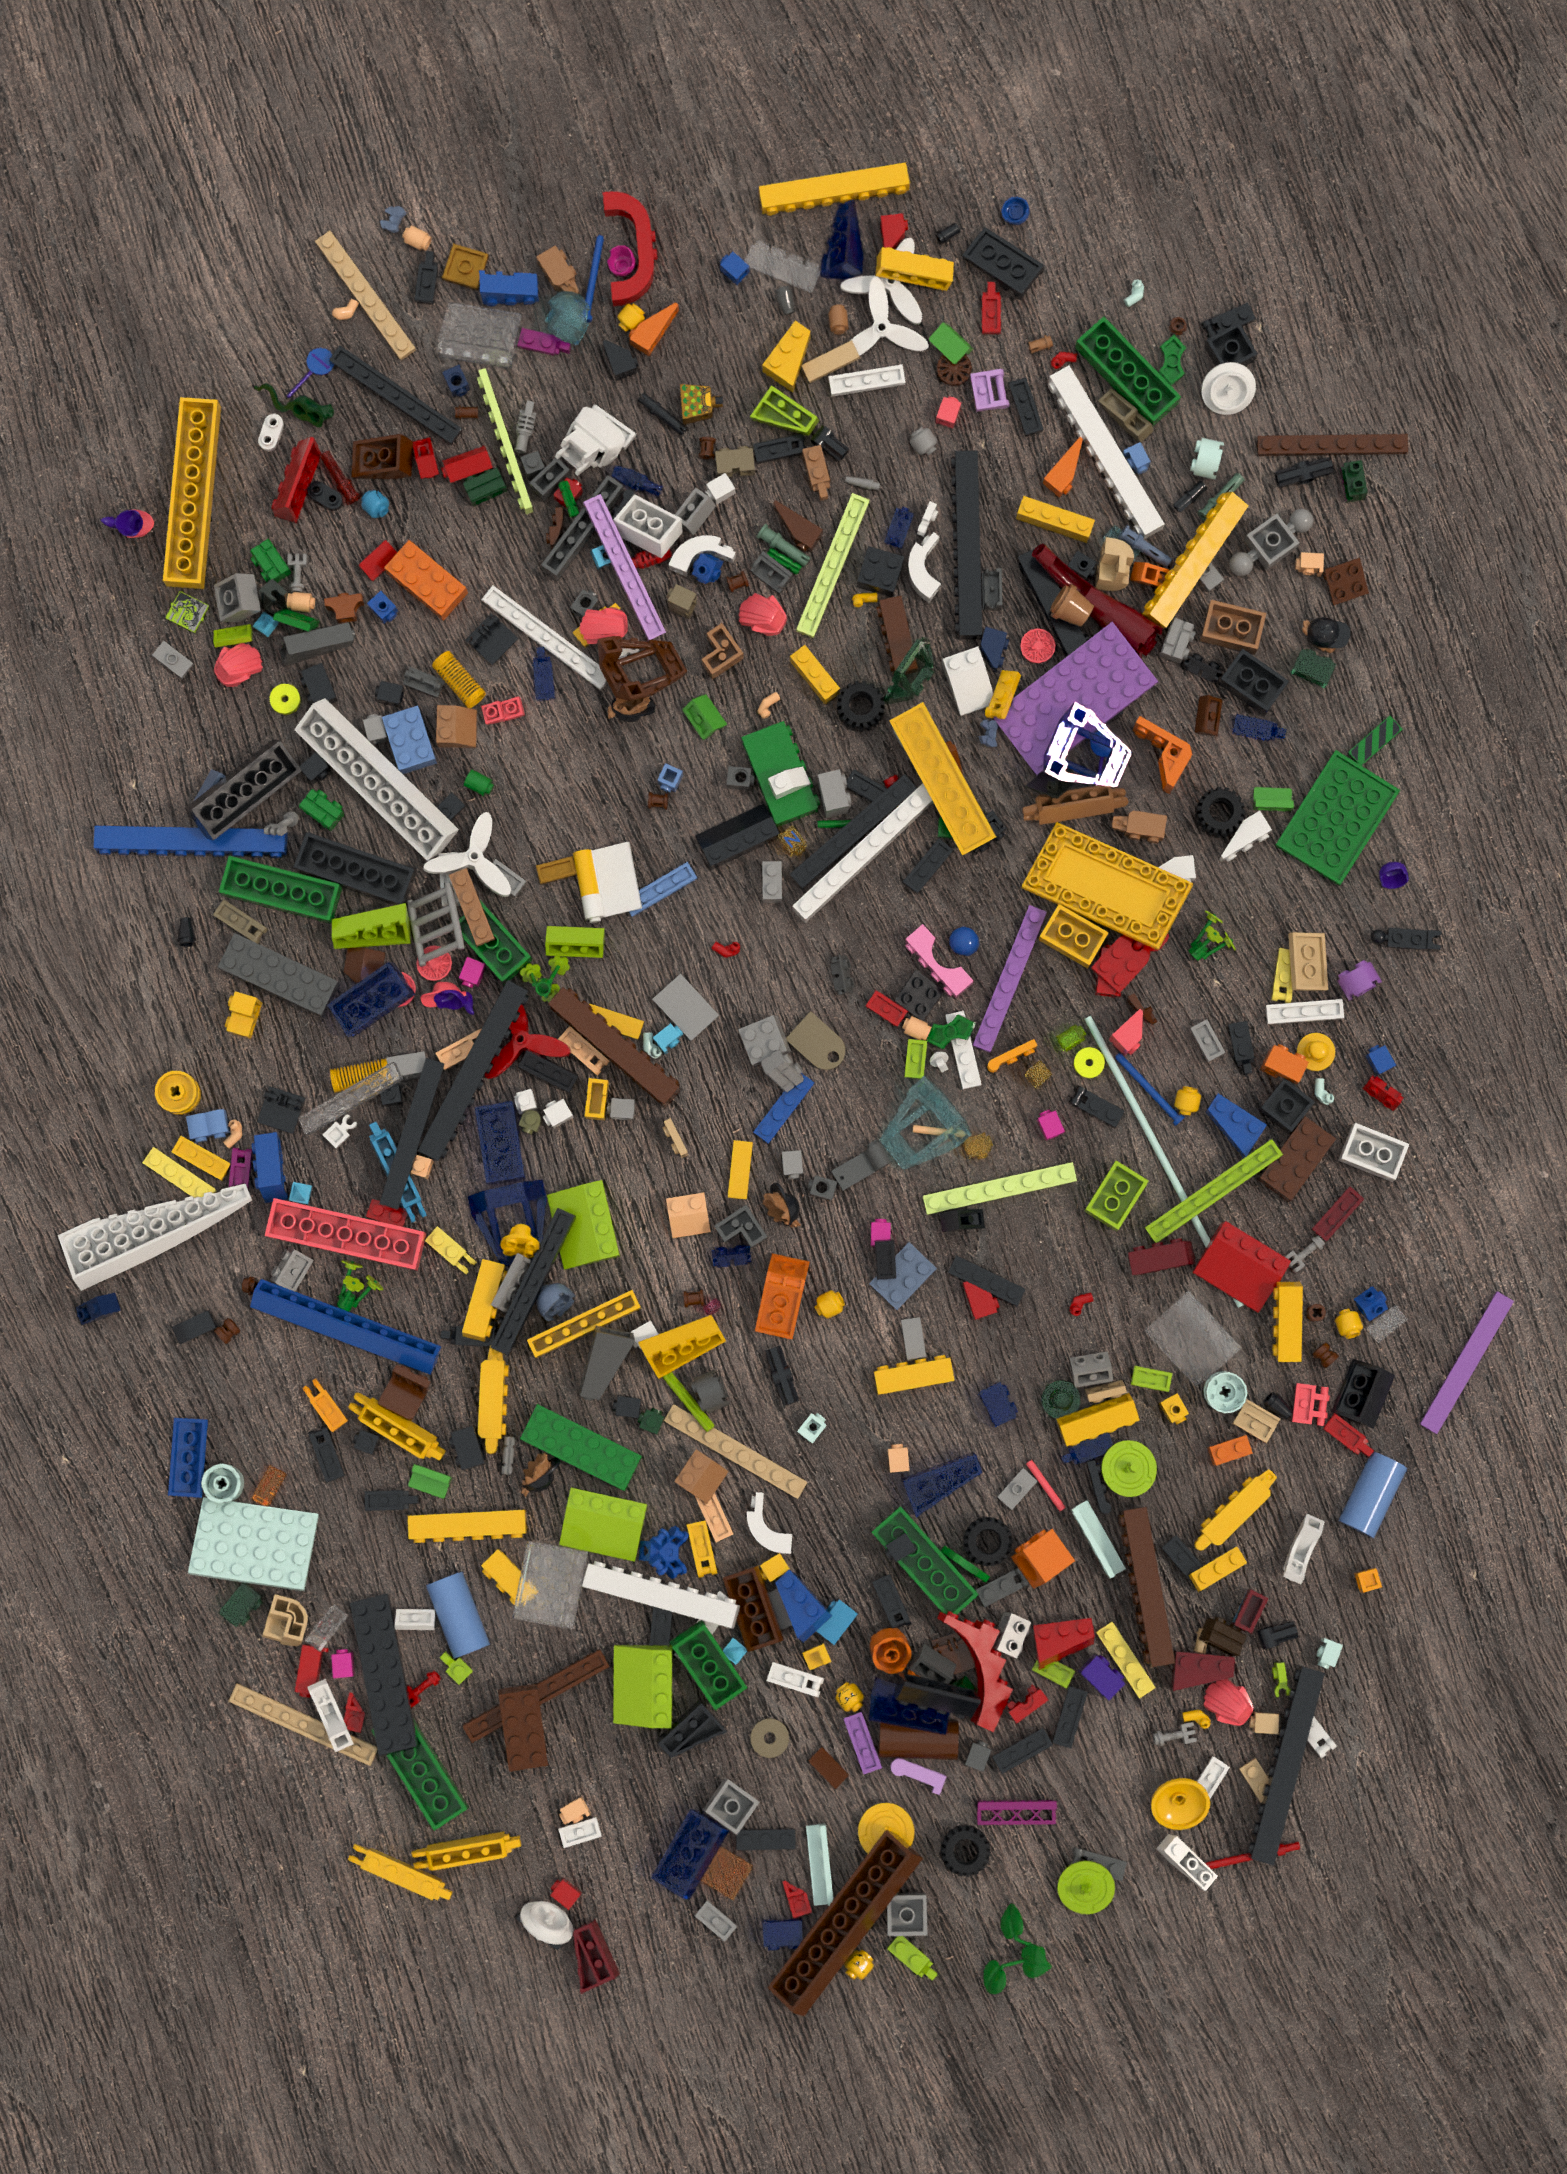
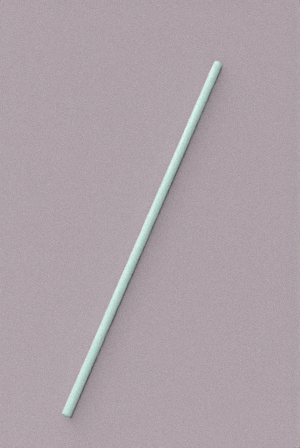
(1146, 1128)

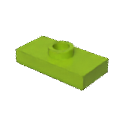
(232, 635)
(1151, 1378)
(1056, 1673)

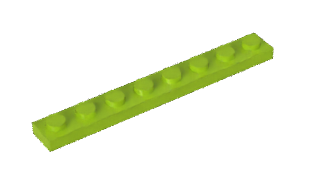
(1214, 1191)

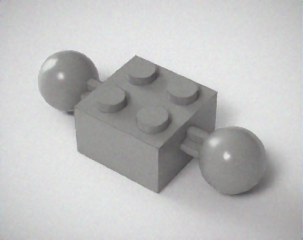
(1271, 542)

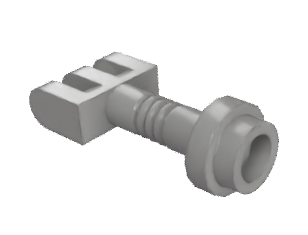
(296, 586)
(280, 829)
(1297, 1258)
(1159, 1738)

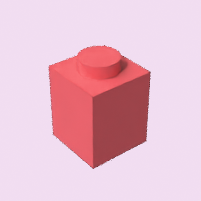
(948, 412)

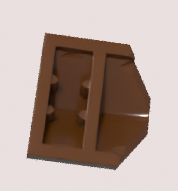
(362, 962)

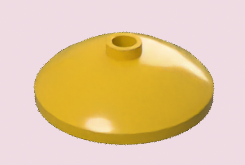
(1181, 1811)

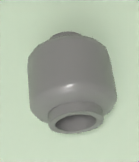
(923, 441)

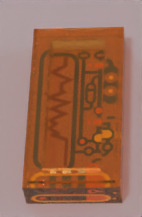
(269, 1486)

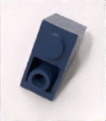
(992, 645)
(98, 1308)

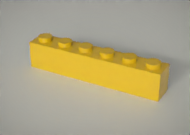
(584, 1324)
(467, 1524)

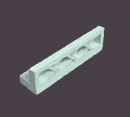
(1097, 1539)
(819, 1864)

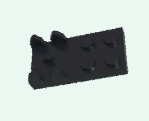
(1003, 262)

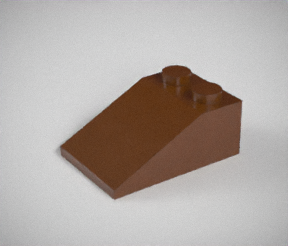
(382, 457)

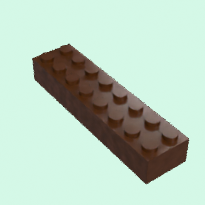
(616, 1049)
(1147, 1587)

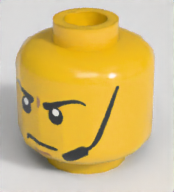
(849, 1697)
(858, 1965)

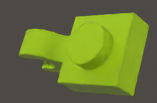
(458, 1669)
(1279, 1673)

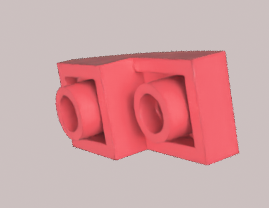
(503, 711)

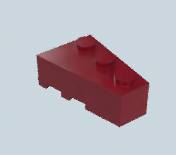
(1161, 1257)
(1200, 1668)
(593, 1957)

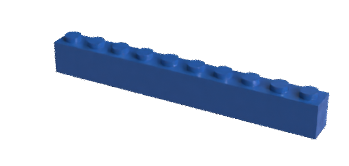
(187, 840)
(345, 1326)

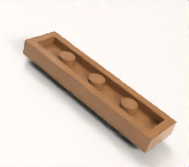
(471, 907)

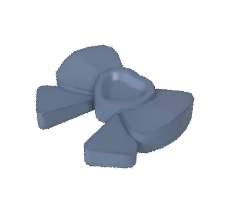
(397, 214)
(990, 735)

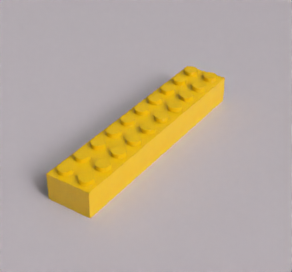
(192, 493)

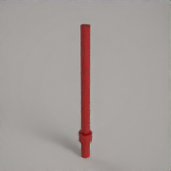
(1245, 1857)

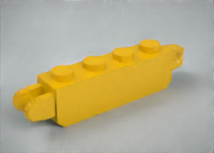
(492, 1400)
(396, 1428)
(1236, 1511)
(466, 1851)
(401, 1873)

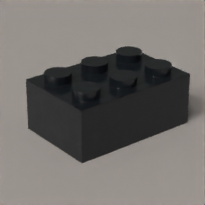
(1253, 682)

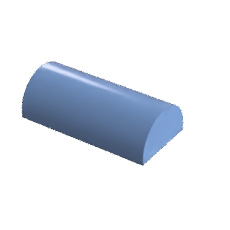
(1373, 1494)
(458, 1615)

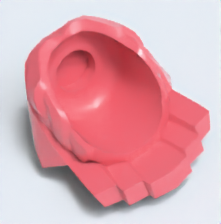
(762, 614)
(603, 624)
(237, 664)
(1228, 1702)

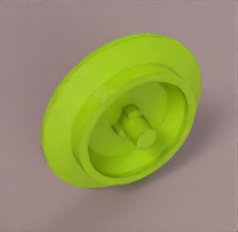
(1129, 1468)
(1086, 1887)

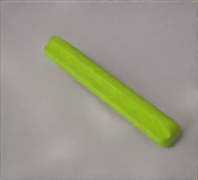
(688, 1401)

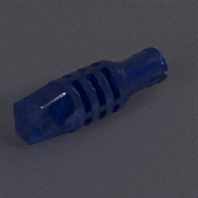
(636, 480)

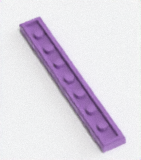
(1466, 1362)

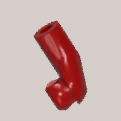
(1061, 358)
(726, 951)
(1078, 1302)

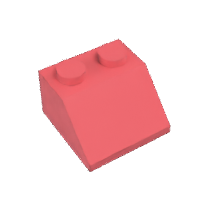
(1129, 1035)

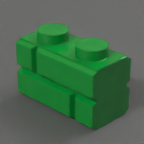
(269, 561)
(321, 809)

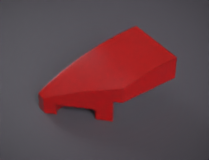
(354, 1714)
(797, 1900)

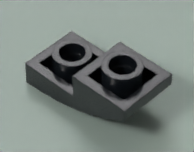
(194, 1327)

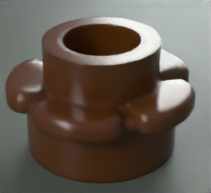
(1177, 321)
(249, 1285)

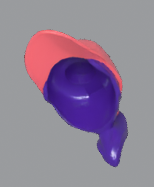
(131, 523)
(448, 996)

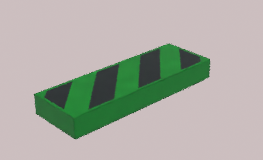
(1375, 741)

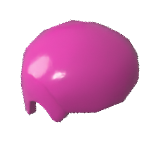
(621, 260)

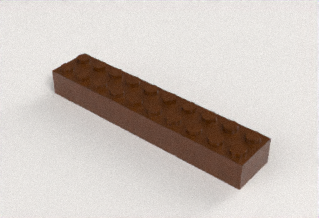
(845, 1923)

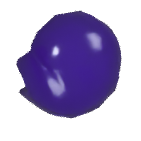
(1393, 875)

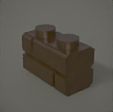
(1223, 1637)

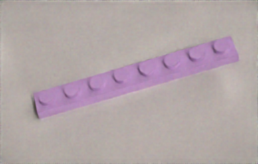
(624, 567)

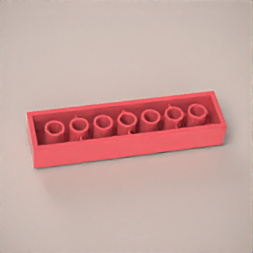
(345, 1234)

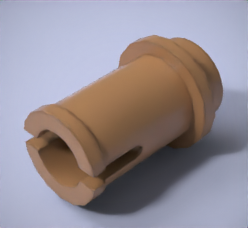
(1040, 344)

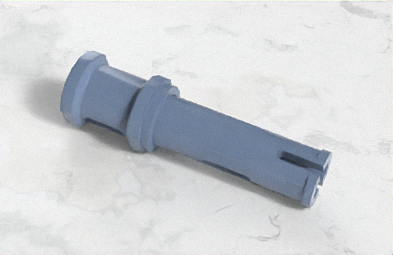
(1142, 545)

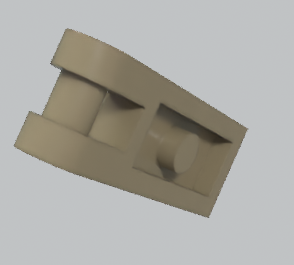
(239, 921)

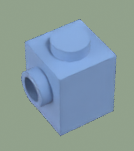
(669, 778)

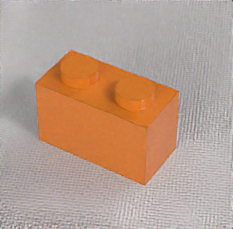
(1229, 1450)

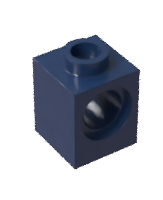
(453, 374)

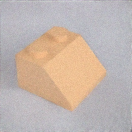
(688, 1215)

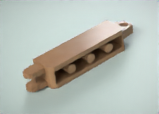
(1076, 804)

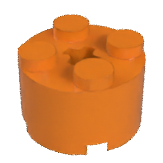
(888, 1640)

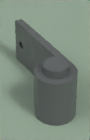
(862, 1165)

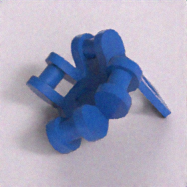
(664, 1551)

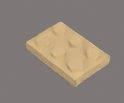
(1308, 961)

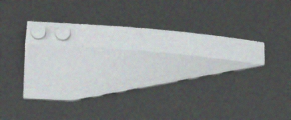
(123, 1241)

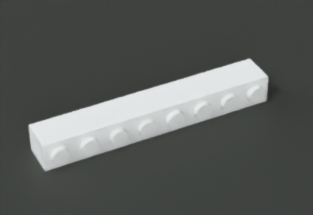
(660, 1595)

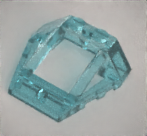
(945, 1111)

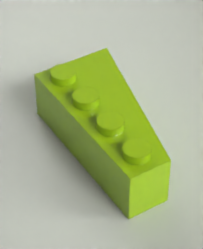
(372, 928)

